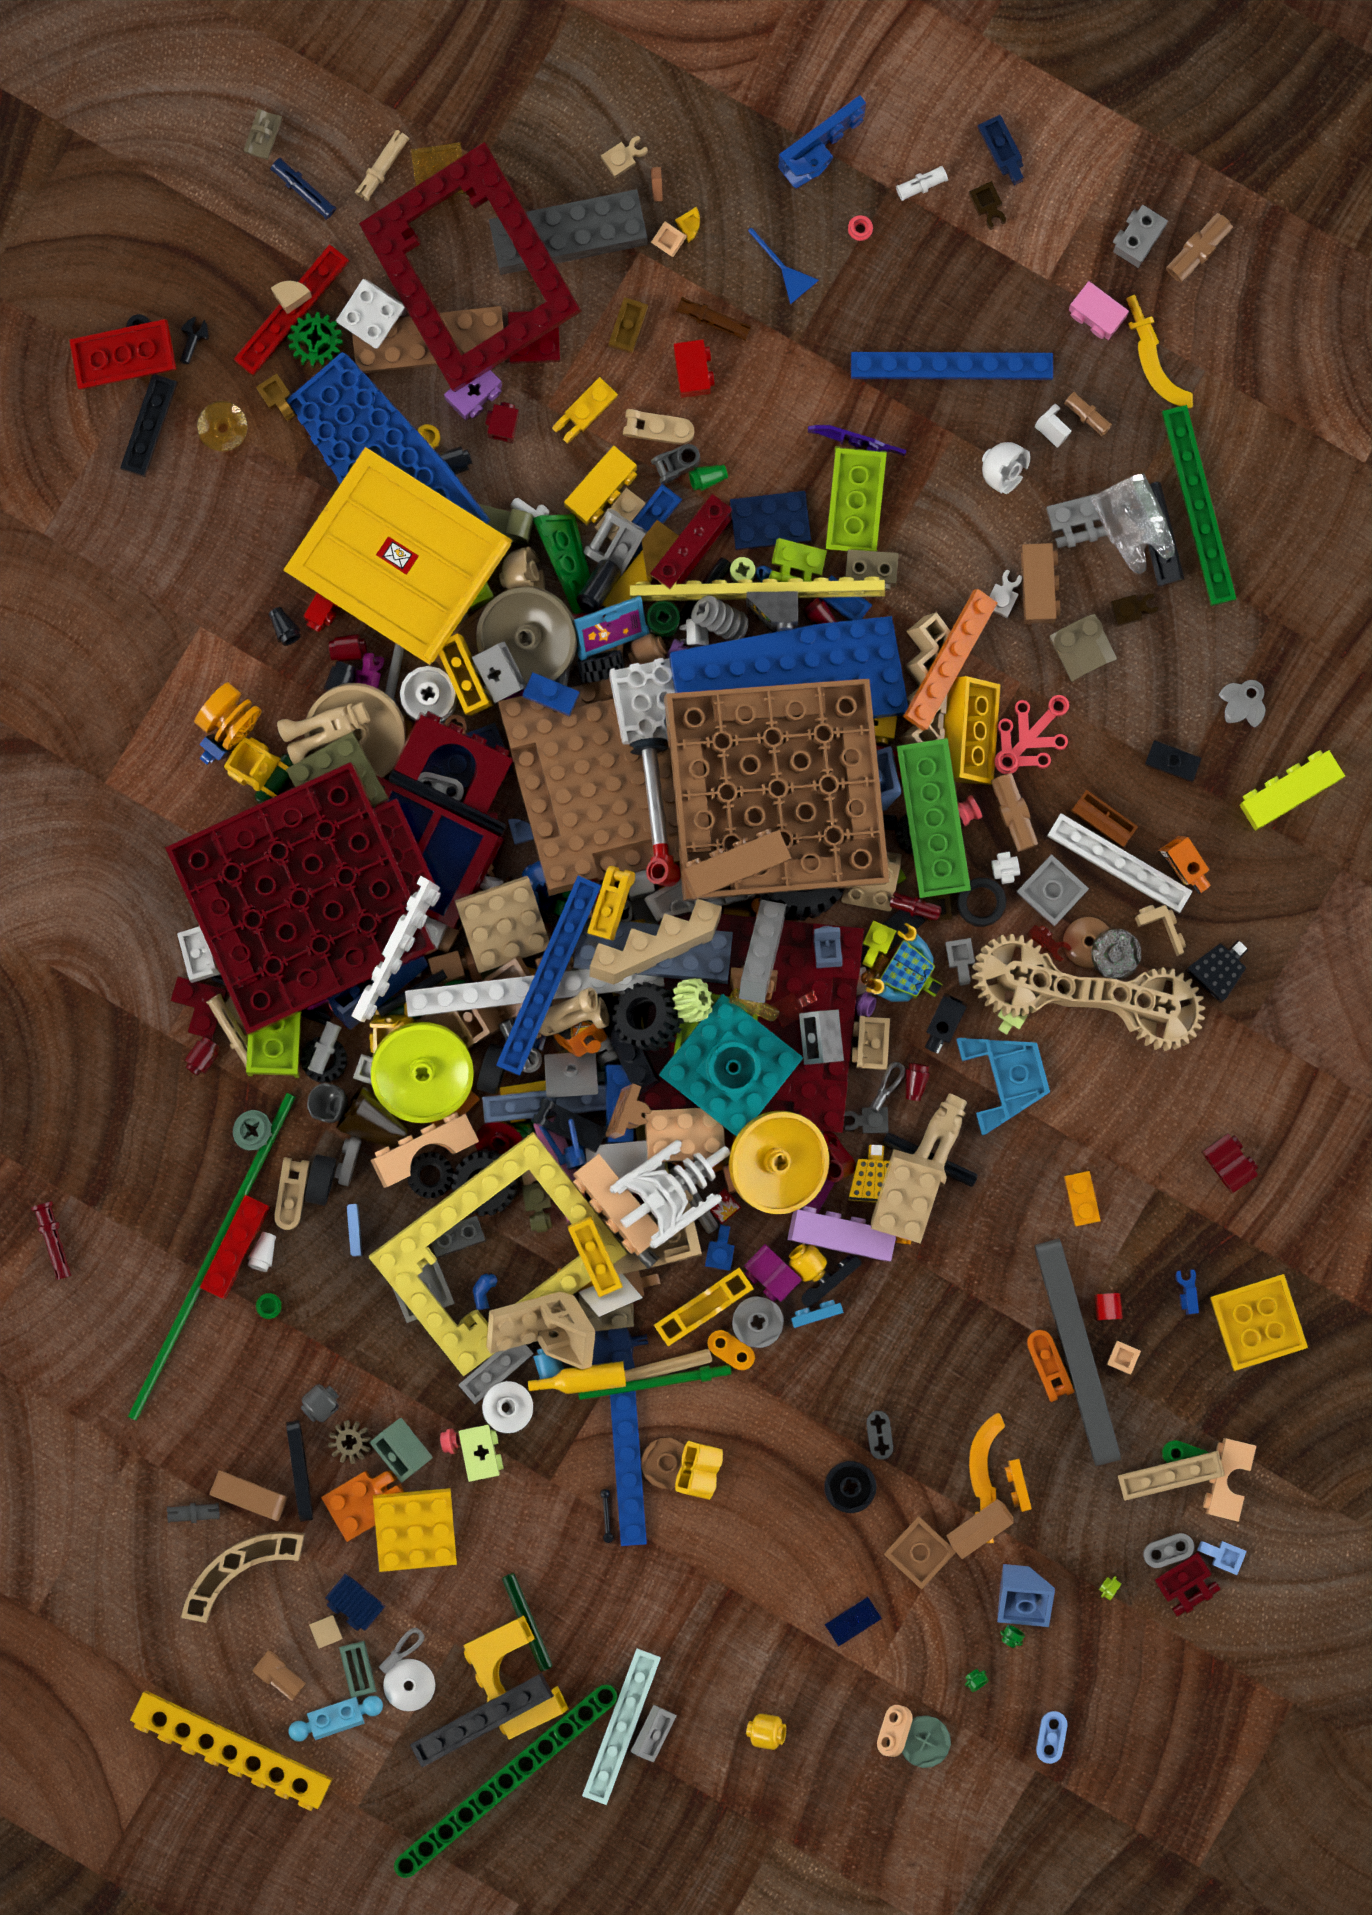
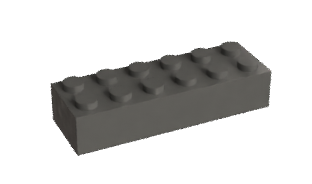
(578, 230)

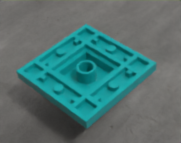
(703, 1059)

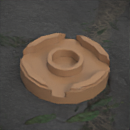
(662, 1462)

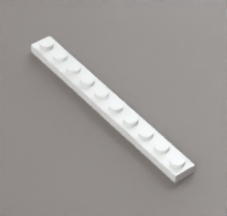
(508, 992)

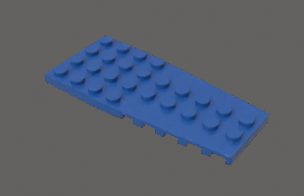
(350, 413)
(801, 656)

